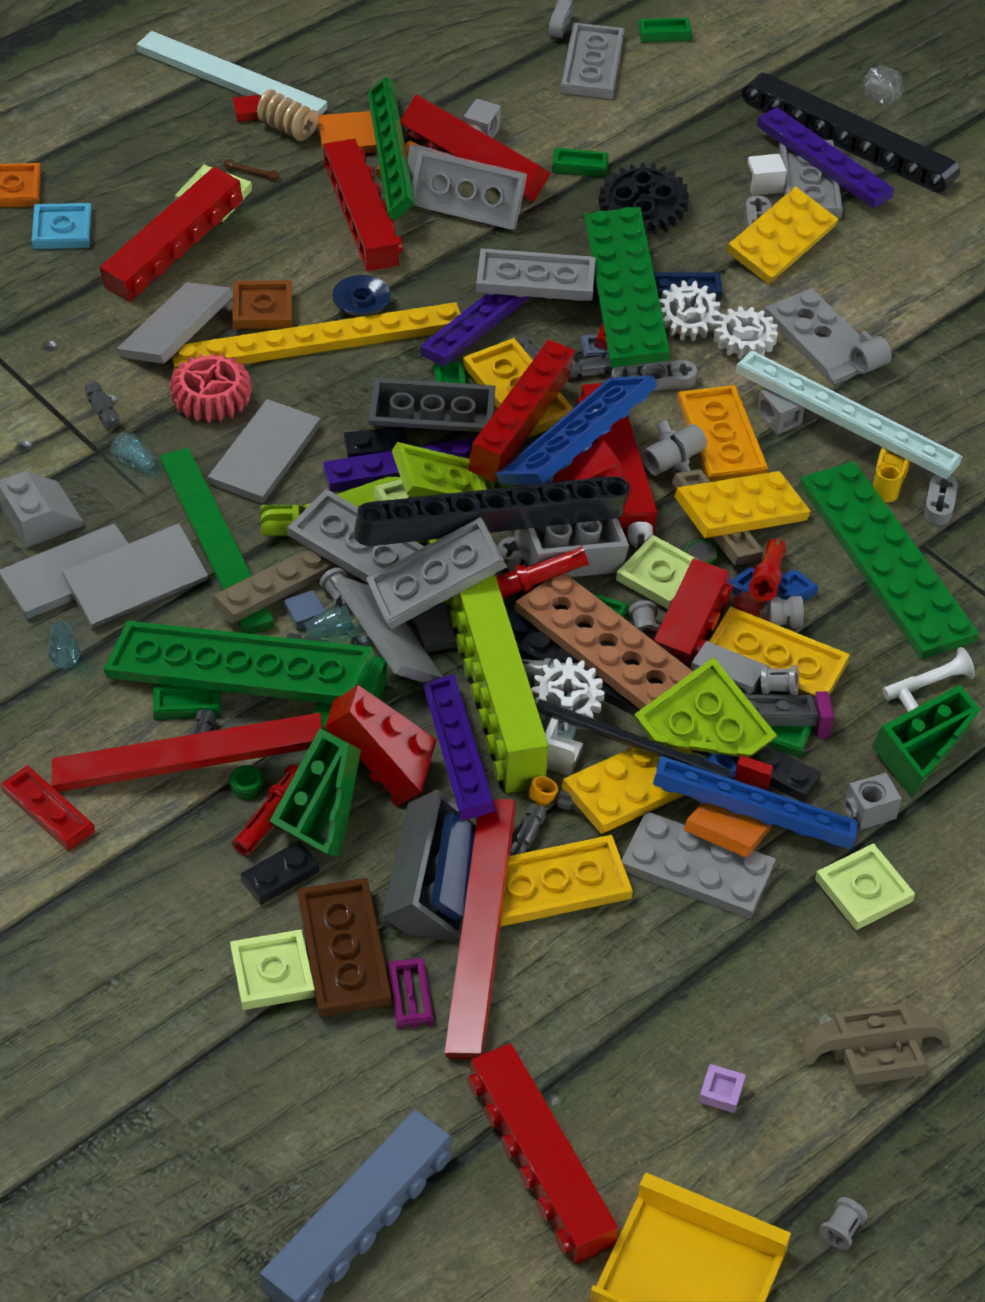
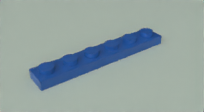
(755, 802)

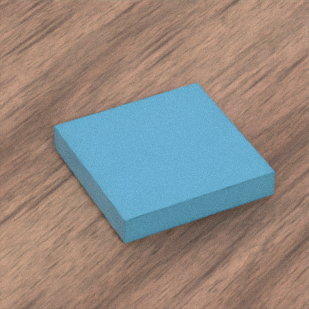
(61, 226)

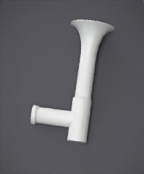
(959, 665)

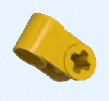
(890, 474)

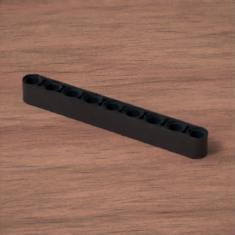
(854, 133)
(499, 508)

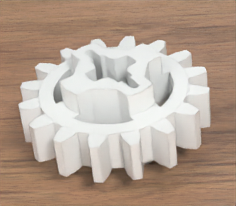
(689, 308)
(745, 332)
(582, 694)

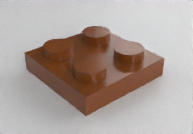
(262, 304)

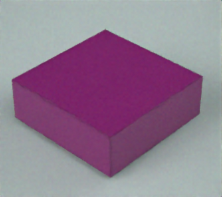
(825, 713)

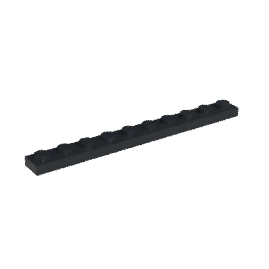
(787, 774)

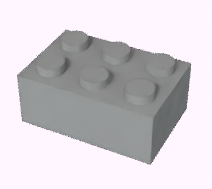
(601, 540)

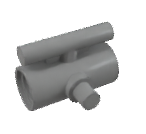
(673, 448)

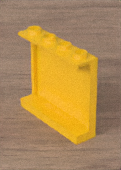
(690, 1251)

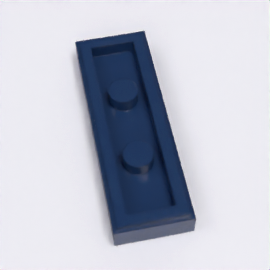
(453, 867)

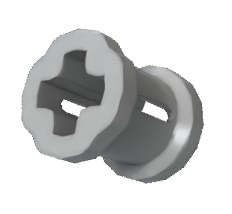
(326, 585)
(644, 617)
(780, 679)
(843, 1223)

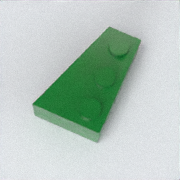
(925, 736)
(321, 794)

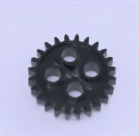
(657, 193)

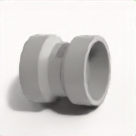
(786, 612)

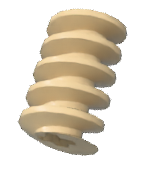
(287, 115)

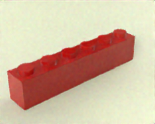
(469, 143)
(362, 204)
(171, 234)
(521, 410)
(621, 440)
(543, 1154)

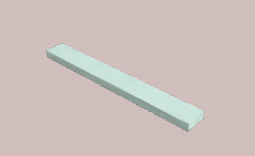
(220, 71)
(849, 414)

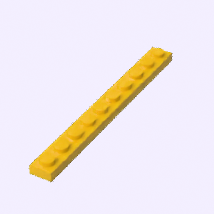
(324, 336)

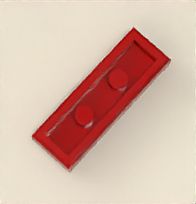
(47, 808)

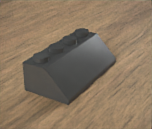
(431, 405)
(415, 869)

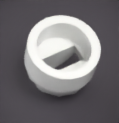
(639, 533)

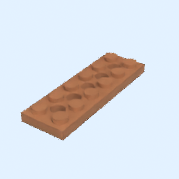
(606, 626)

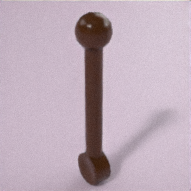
(272, 175)

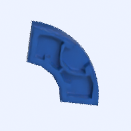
(791, 584)

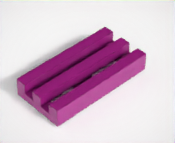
(413, 1018)

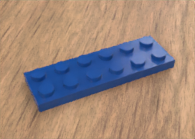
(576, 431)

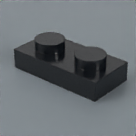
(373, 441)
(280, 872)

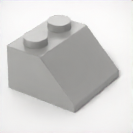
(37, 507)

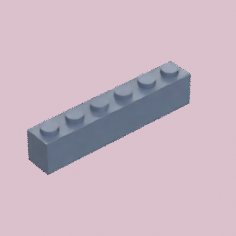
(357, 1212)

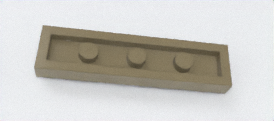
(739, 546)
(271, 585)

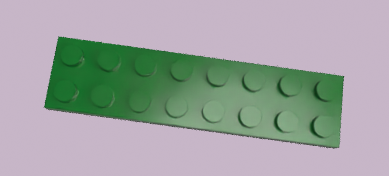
(626, 288)
(888, 560)
(237, 662)

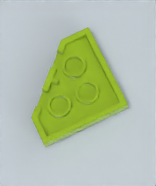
(706, 715)

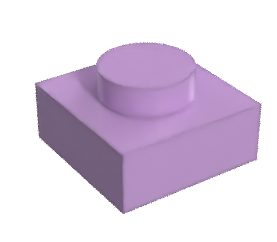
(722, 1088)

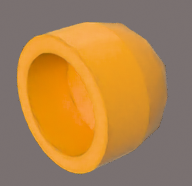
(537, 788)

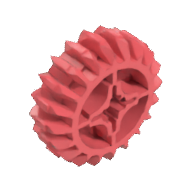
(210, 387)

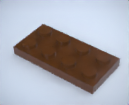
(344, 947)

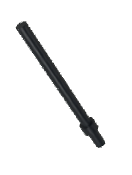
(628, 738)

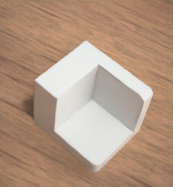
(767, 173)
(562, 752)

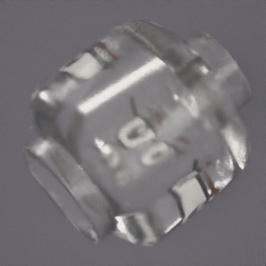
(883, 84)

